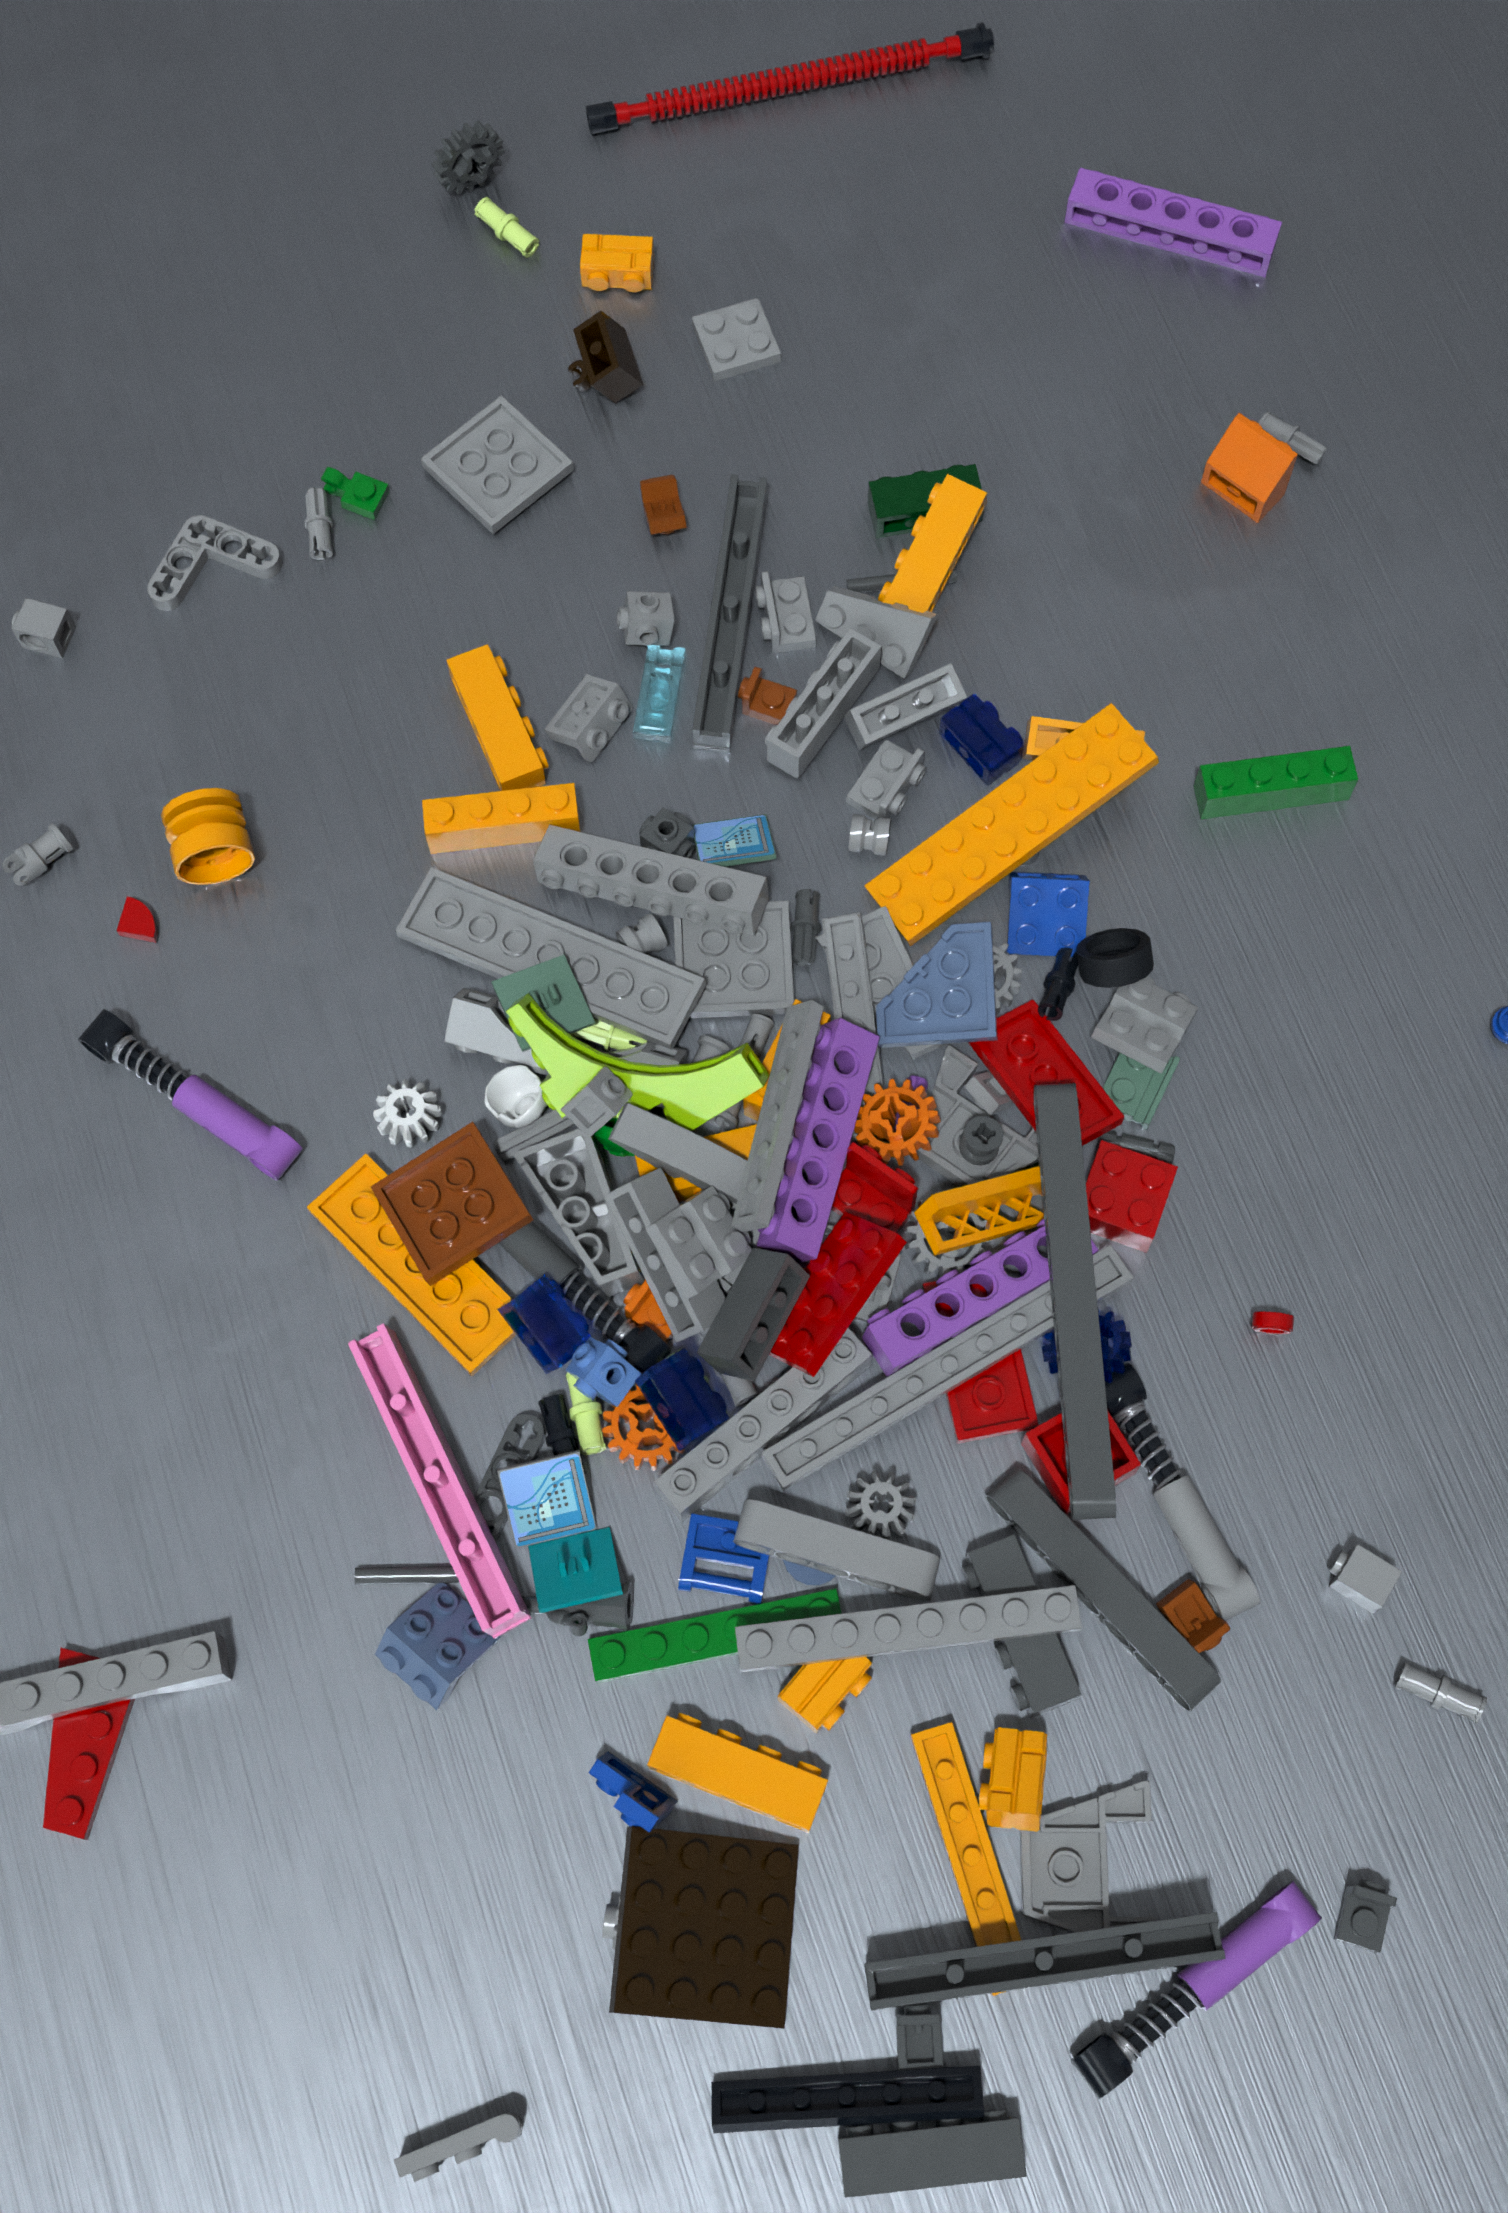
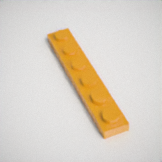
(965, 1836)

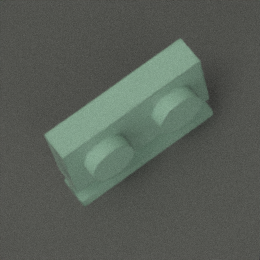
(1138, 1088)

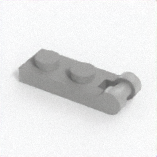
(461, 2145)

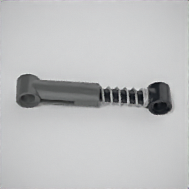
(543, 1256)

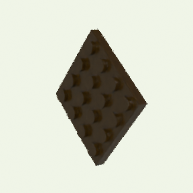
(704, 1928)

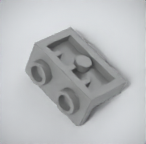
(787, 613)
(590, 716)
(886, 780)

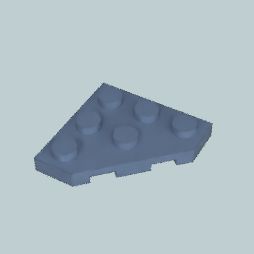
(945, 993)

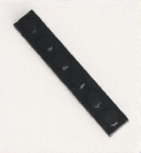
(847, 2099)

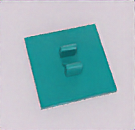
(575, 1570)

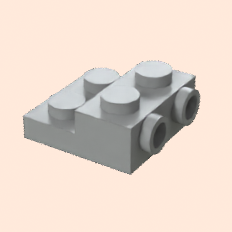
(1145, 1023)
(699, 1241)

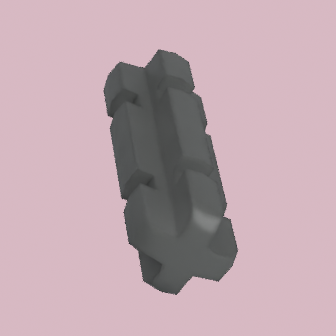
(1163, 1151)

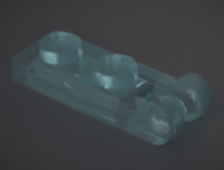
(659, 694)

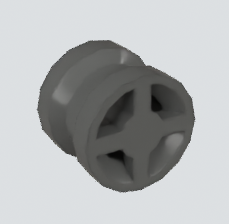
(976, 1149)

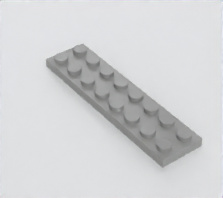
(507, 936)

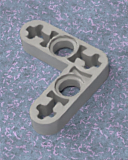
(200, 550)

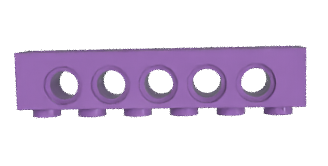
(1172, 222)
(834, 1126)
(896, 1349)

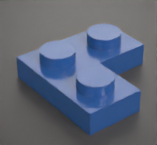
(639, 1800)

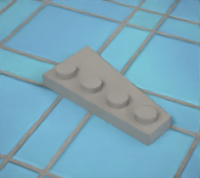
(886, 961)

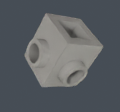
(646, 618)

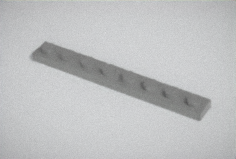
(908, 1628)

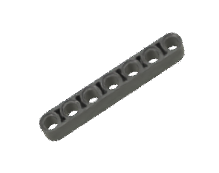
(1103, 1589)

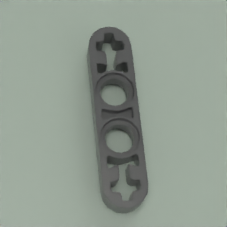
(490, 1484)

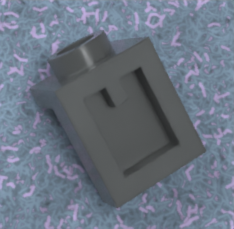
(1364, 1915)

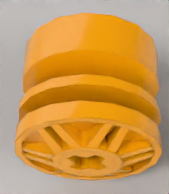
(207, 836)

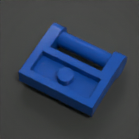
(712, 1541)

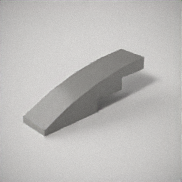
(679, 1151)

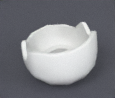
(515, 1096)

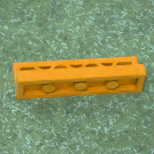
(977, 1199)

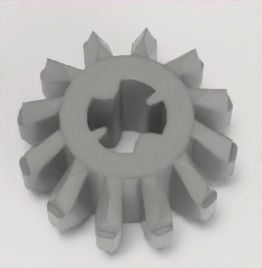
(880, 1491)

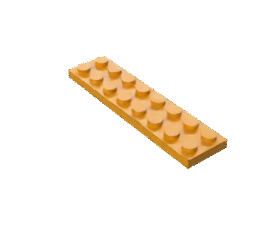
(1012, 823)

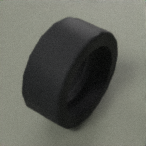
(1115, 957)

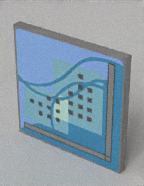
(547, 1499)

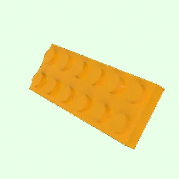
(454, 1311)

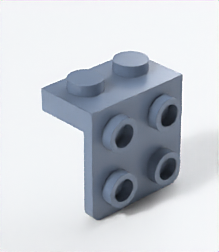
(434, 1644)

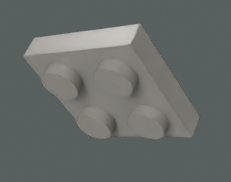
(736, 339)

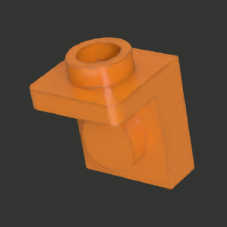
(643, 1309)

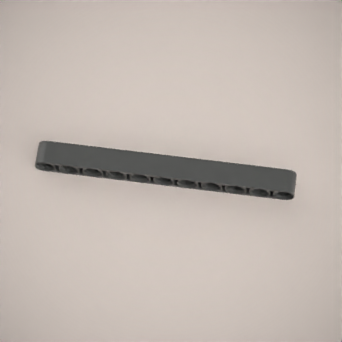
(1074, 1303)

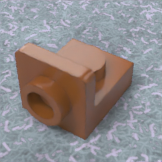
(764, 698)

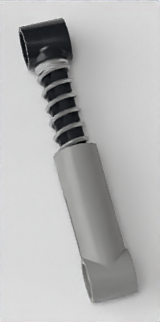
(1222, 1579)

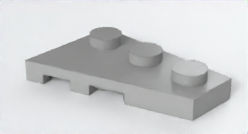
(894, 626)

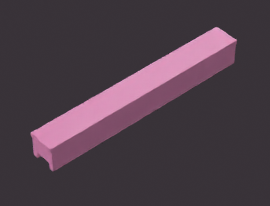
(440, 1482)

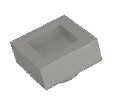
(988, 1093)

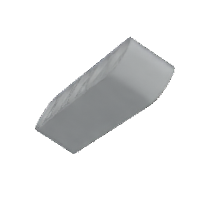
(837, 1550)

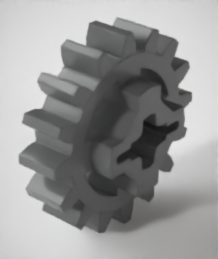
(468, 157)

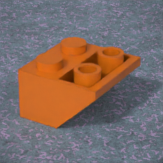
(1249, 468)

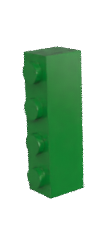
(1275, 782)

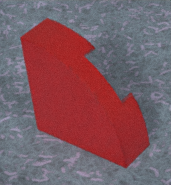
(137, 922)

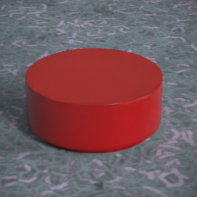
(1272, 1322)

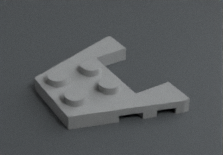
(955, 1111)
(1068, 1862)

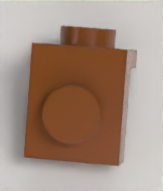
(662, 505)
(1193, 1616)

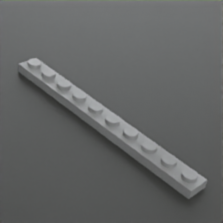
(929, 1378)

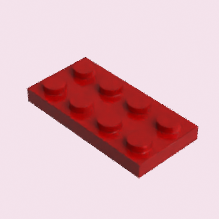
(1035, 1054)
(838, 1286)
(995, 1399)

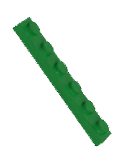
(696, 1638)

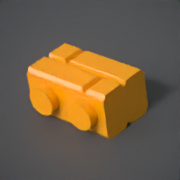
(617, 262)
(821, 1688)
(1016, 1779)

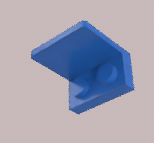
(1046, 912)

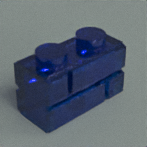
(982, 738)
(545, 1323)
(683, 1398)

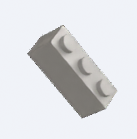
(905, 706)

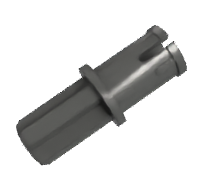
(805, 927)

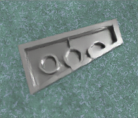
(573, 1183)

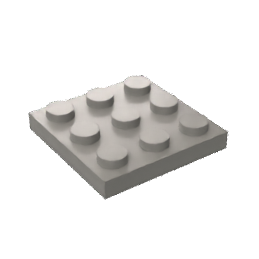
(497, 464)
(740, 970)

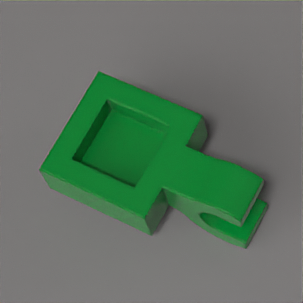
(359, 495)

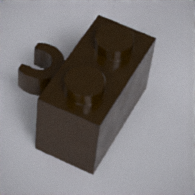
(606, 358)

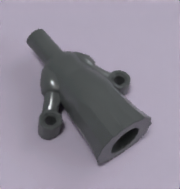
(605, 1612)

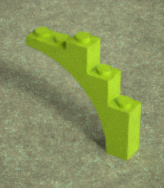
(688, 1091)

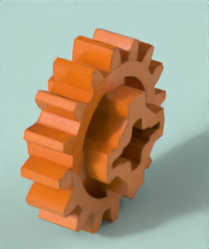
(913, 1126)
(636, 1439)

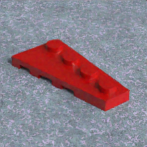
(81, 1760)

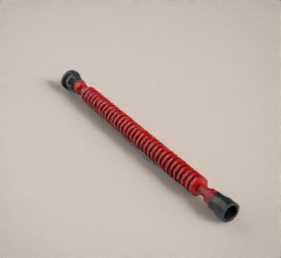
(965, 43)

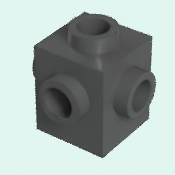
(668, 833)

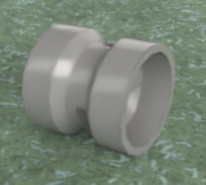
(869, 834)
(644, 937)

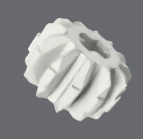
(400, 1101)

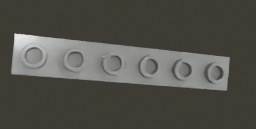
(624, 873)
(758, 1427)

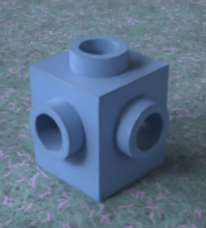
(602, 1371)

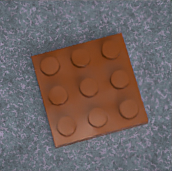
(451, 1203)

